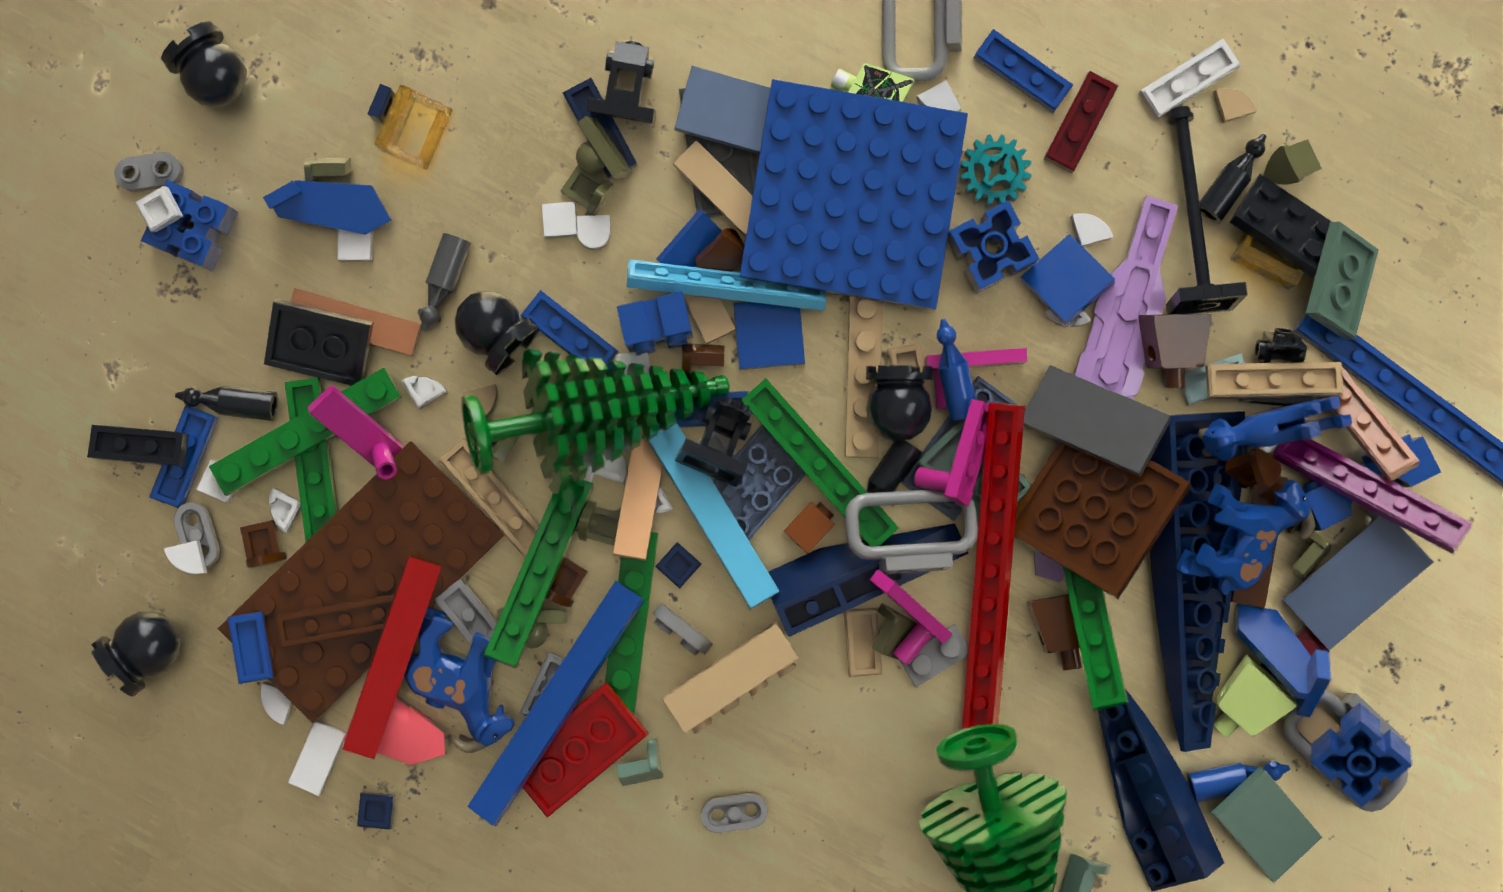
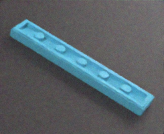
(719, 285)
(715, 521)

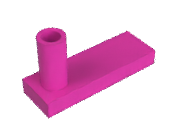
(975, 360)
(357, 430)
(967, 462)
(926, 624)

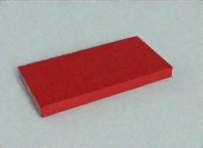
(585, 746)

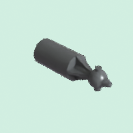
(443, 276)

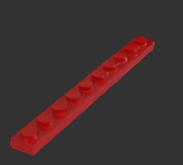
(993, 564)

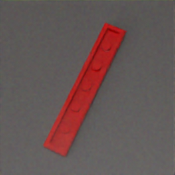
(391, 657)

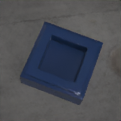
(381, 103)
(678, 565)
(376, 810)

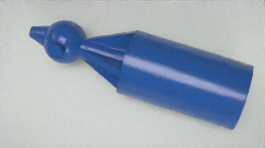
(954, 374)
(1223, 780)

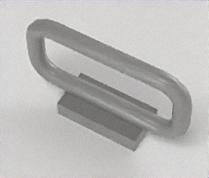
(947, 37)
(909, 557)
(1341, 708)

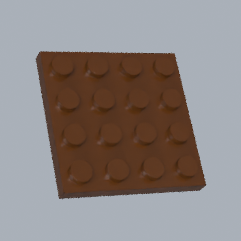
(1097, 515)

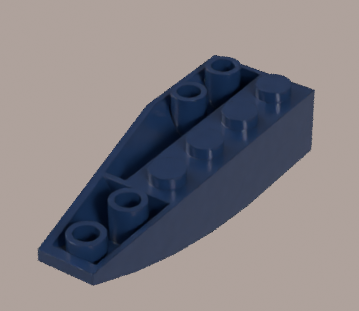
(838, 580)

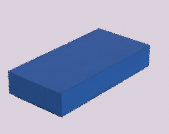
(690, 241)
(251, 647)

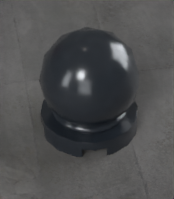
(207, 69)
(492, 327)
(899, 402)
(141, 647)

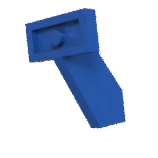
(330, 205)
(1284, 655)

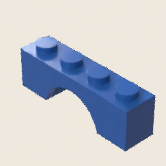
(1331, 507)

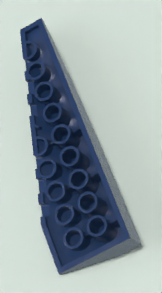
(1187, 605)

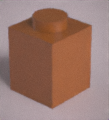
(810, 526)

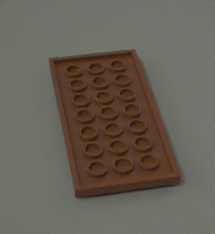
(363, 557)

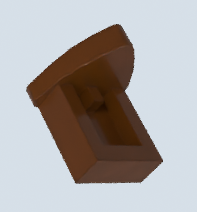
(723, 253)
(701, 355)
(1254, 468)
(262, 544)
(566, 583)

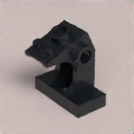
(625, 103)
(1279, 345)
(730, 420)

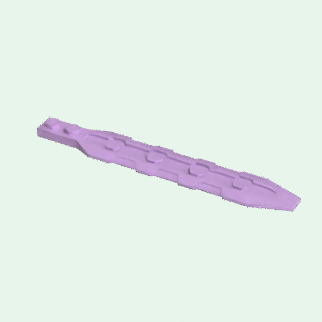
(1115, 345)

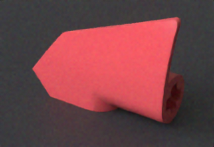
(411, 736)

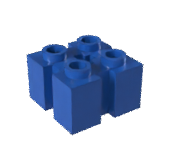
(998, 228)
(198, 244)
(655, 323)
(1361, 755)

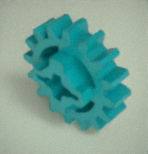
(984, 163)

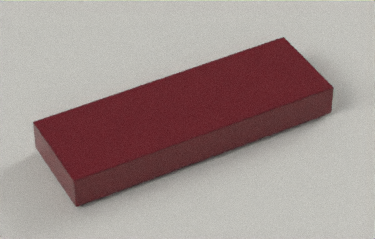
(1080, 122)

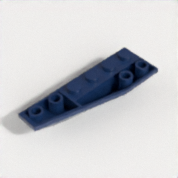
(1156, 802)

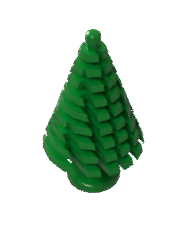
(585, 414)
(998, 829)

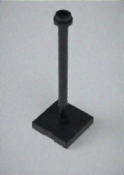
(1205, 296)

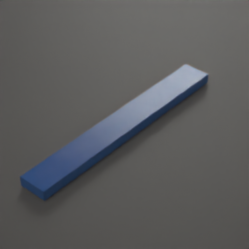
(1409, 396)
(555, 703)

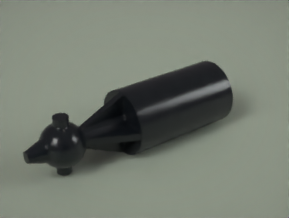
(1231, 182)
(234, 401)
(893, 467)

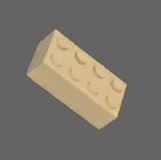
(730, 677)

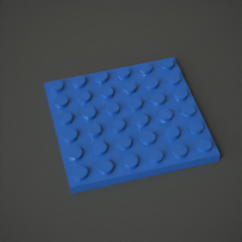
(853, 194)

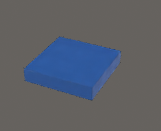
(1067, 279)
(768, 335)

